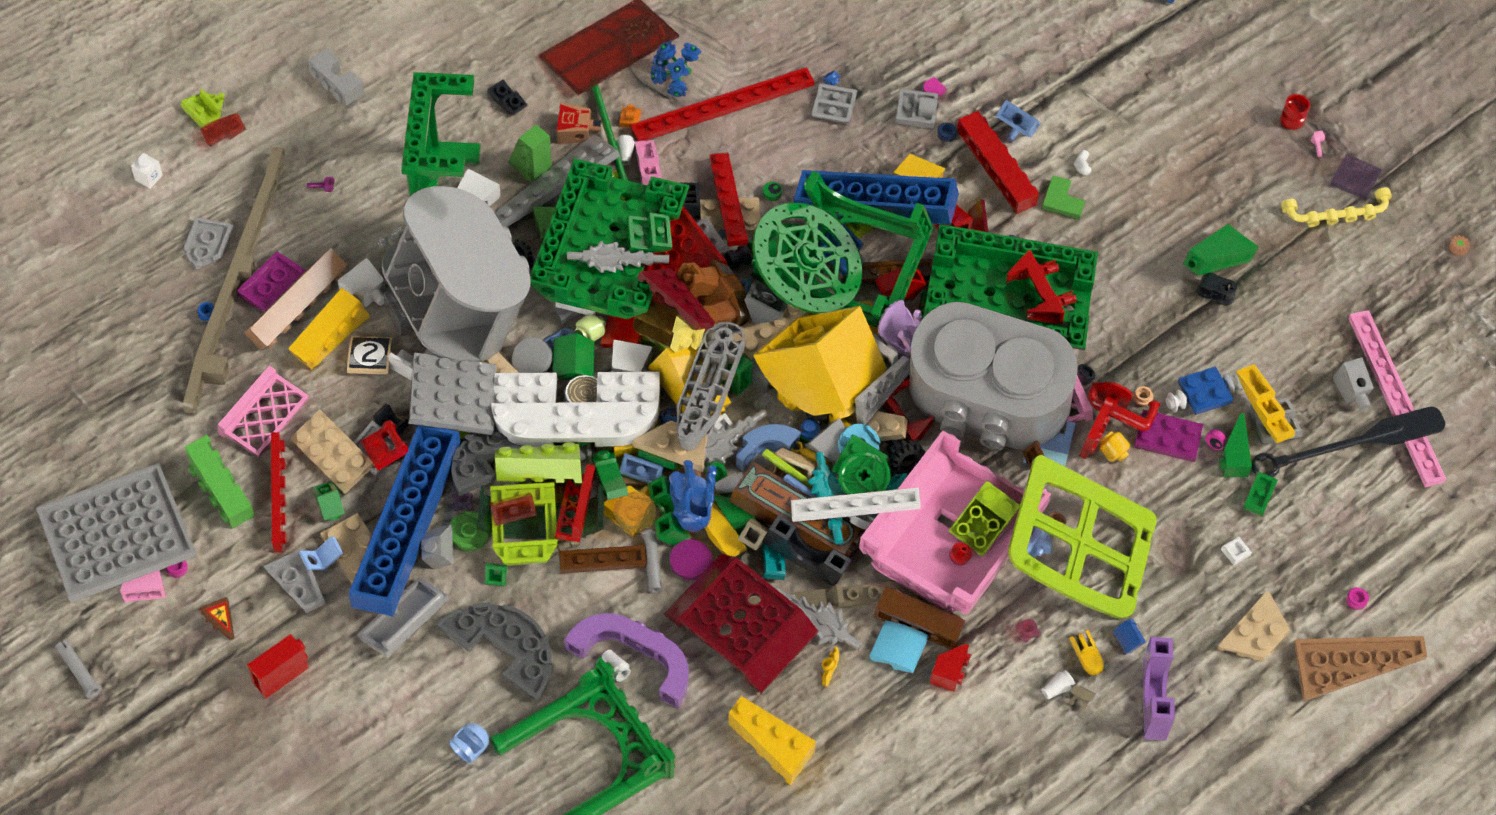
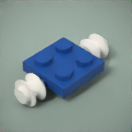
(1204, 391)

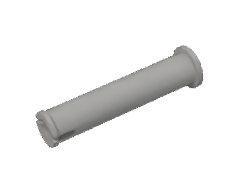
(652, 561)
(78, 669)

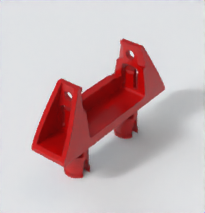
(1051, 310)
(914, 430)

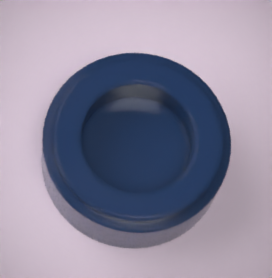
(946, 132)

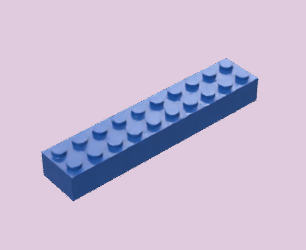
(404, 521)

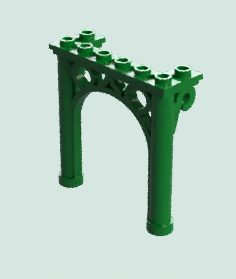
(658, 760)

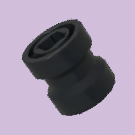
(738, 257)

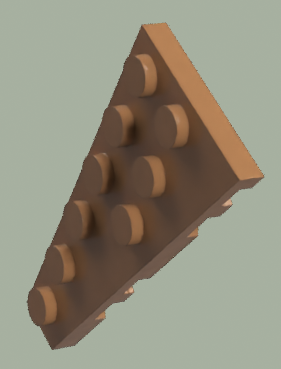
(1341, 662)

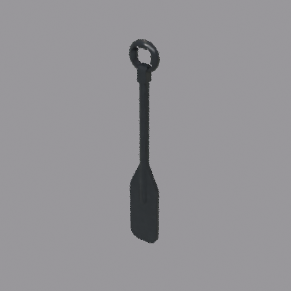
(1386, 432)

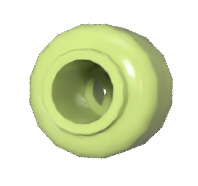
(591, 327)

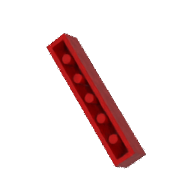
(997, 162)

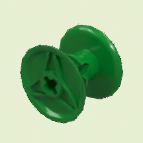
(864, 473)

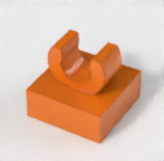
(629, 116)

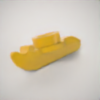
(829, 665)

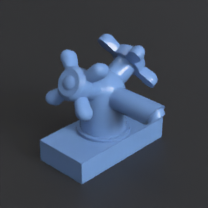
(1018, 119)

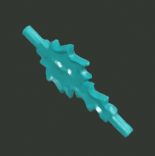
(825, 485)

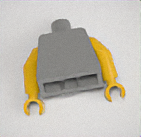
(824, 442)

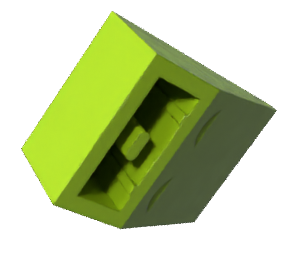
(984, 518)

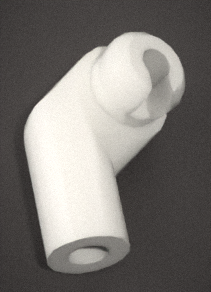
(1081, 164)

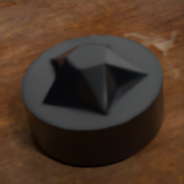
(1085, 373)

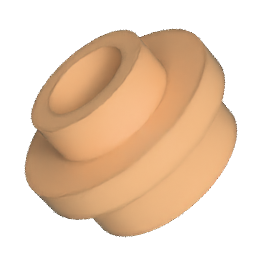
(1145, 392)

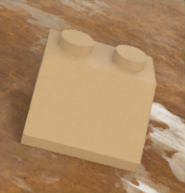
(798, 462)

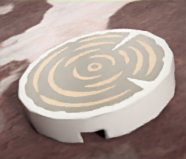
(581, 389)

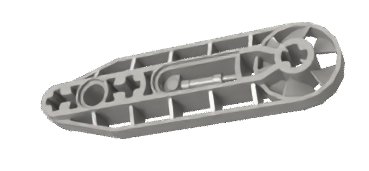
(718, 352)

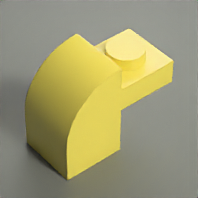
(685, 335)

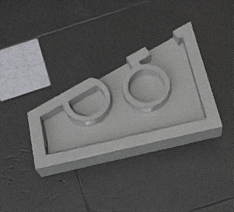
(297, 581)

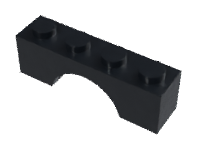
(786, 540)

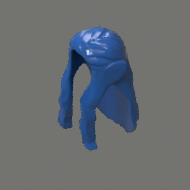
(691, 496)

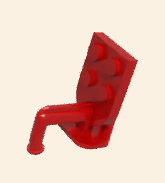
(1113, 401)

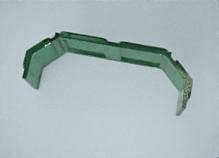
(535, 526)

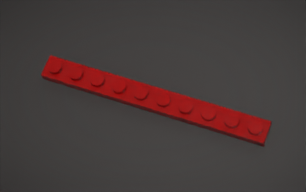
(722, 105)

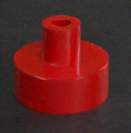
(960, 553)

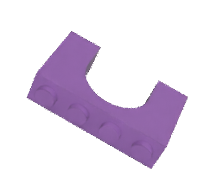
(1157, 708)

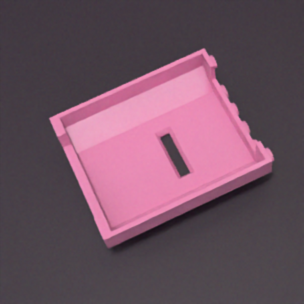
(916, 546)

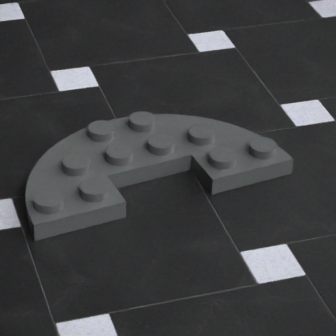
(473, 457)
(510, 632)

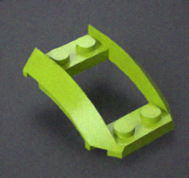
(527, 551)

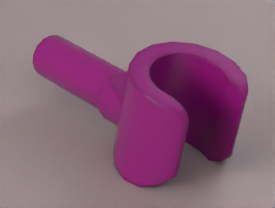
(327, 185)

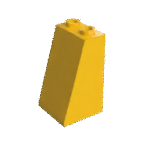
(674, 371)

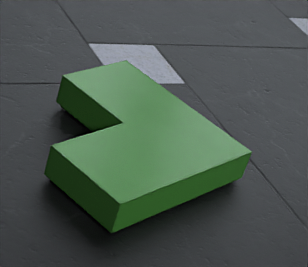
(1058, 201)

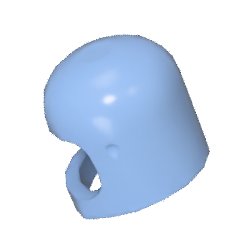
(469, 742)

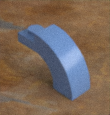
(766, 437)

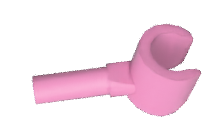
(1316, 139)

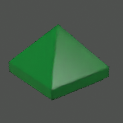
(495, 574)

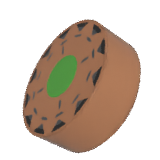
(1459, 245)

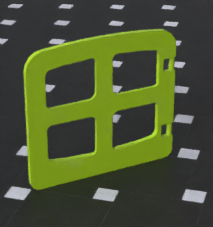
(1080, 540)

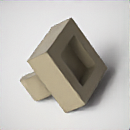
(1083, 694)

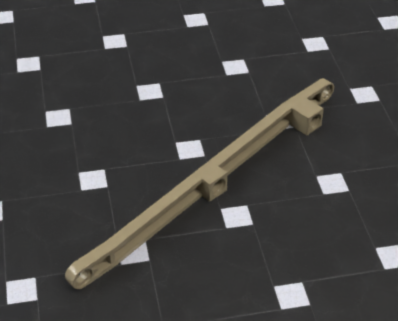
(207, 366)

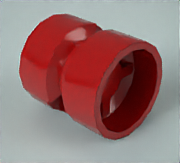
(1295, 111)

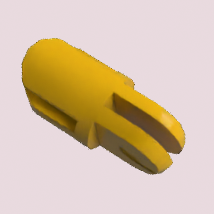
(1088, 656)

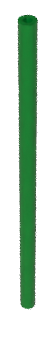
(608, 131)

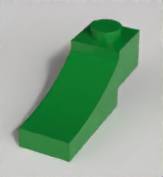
(609, 475)

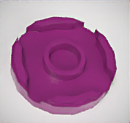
(690, 559)

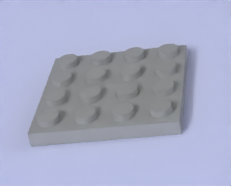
(452, 394)

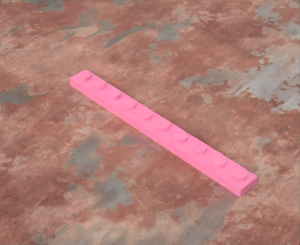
(1395, 394)

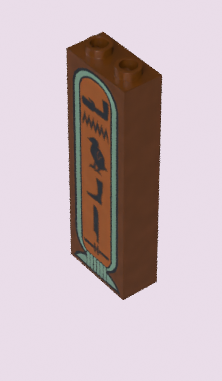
(768, 496)

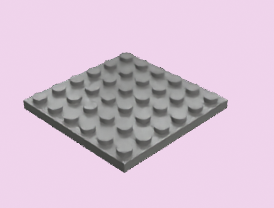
(115, 532)

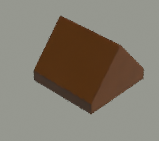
(1032, 452)

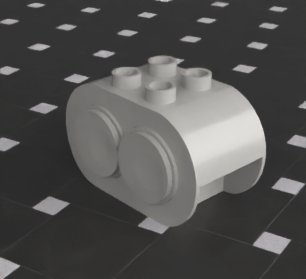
(456, 274)
(991, 376)

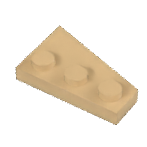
(886, 425)

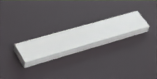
(855, 504)

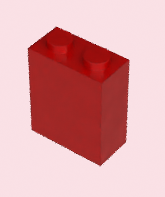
(278, 665)

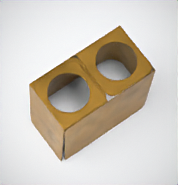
(656, 323)

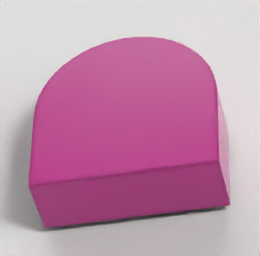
(934, 86)

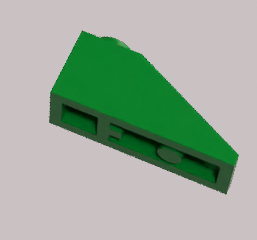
(1236, 455)

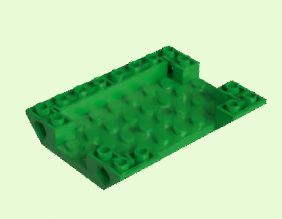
(582, 219)
(980, 263)

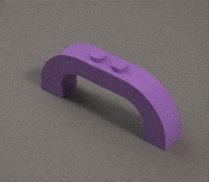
(637, 636)

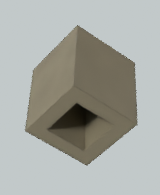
(753, 534)

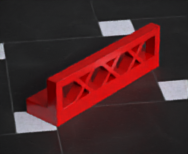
(579, 507)

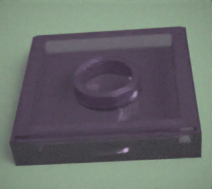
(1356, 176)

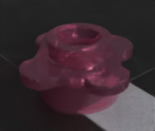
(1027, 624)

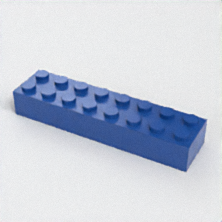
(890, 193)

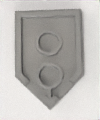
(206, 241)

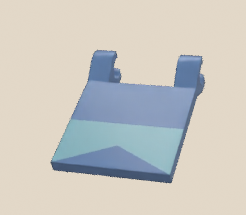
(1058, 447)

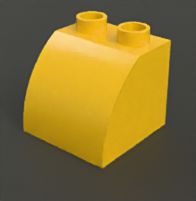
(823, 361)

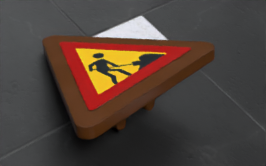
(219, 615)

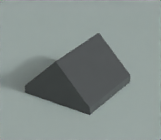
(764, 303)

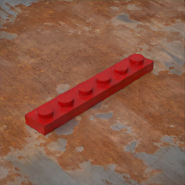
(728, 199)
(278, 483)

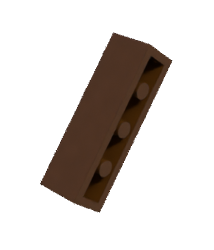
(930, 619)

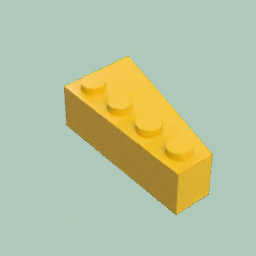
(329, 328)
(772, 738)

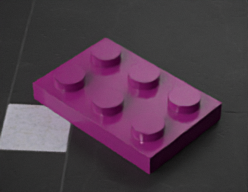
(270, 281)
(1171, 437)

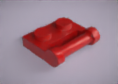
(378, 449)

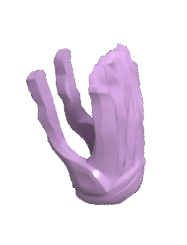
(899, 327)

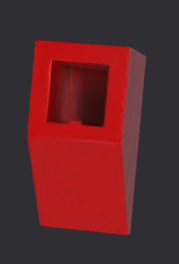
(887, 283)
(949, 667)

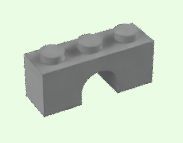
(345, 87)

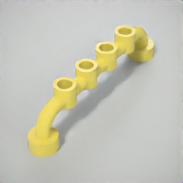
(1331, 215)

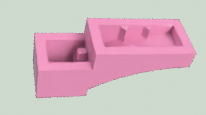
(647, 161)

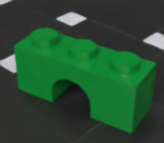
(666, 526)

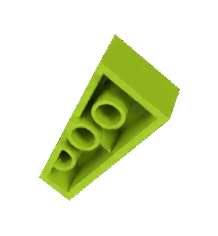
(539, 463)

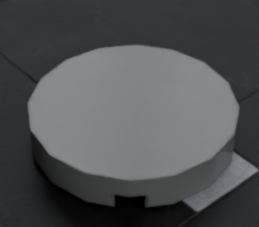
(532, 356)

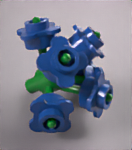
(677, 69)

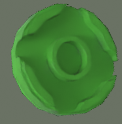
(466, 533)

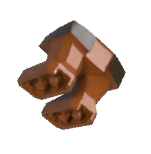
(716, 291)

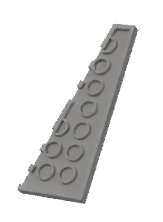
(552, 181)

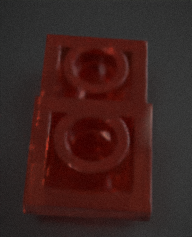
(224, 127)

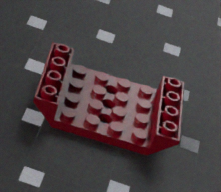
(761, 641)

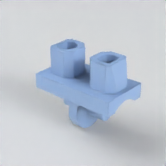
(1039, 543)

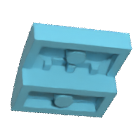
(899, 646)

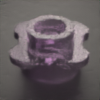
(467, 497)

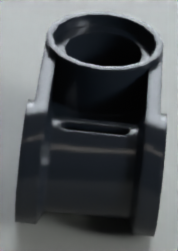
(1215, 287)

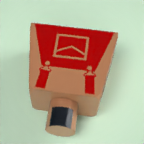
(575, 124)

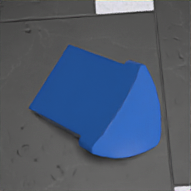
(1129, 636)

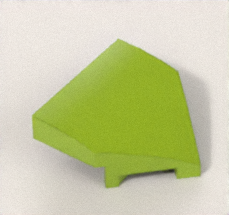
(204, 107)

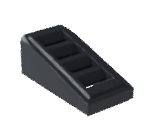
(692, 200)

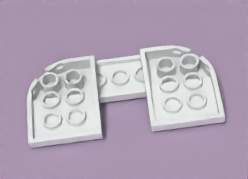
(529, 414)

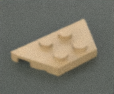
(664, 443)
(1257, 631)

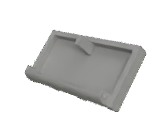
(414, 609)

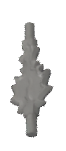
(611, 257)
(721, 441)
(826, 620)

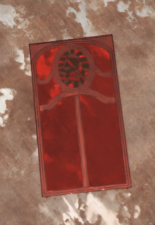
(608, 46)

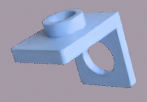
(323, 556)

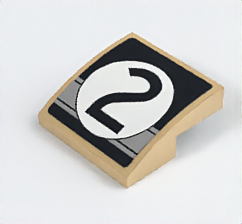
(369, 355)

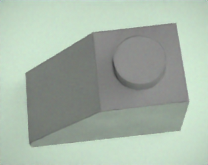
(438, 547)

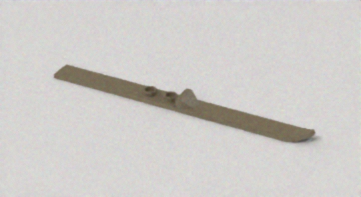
(843, 597)

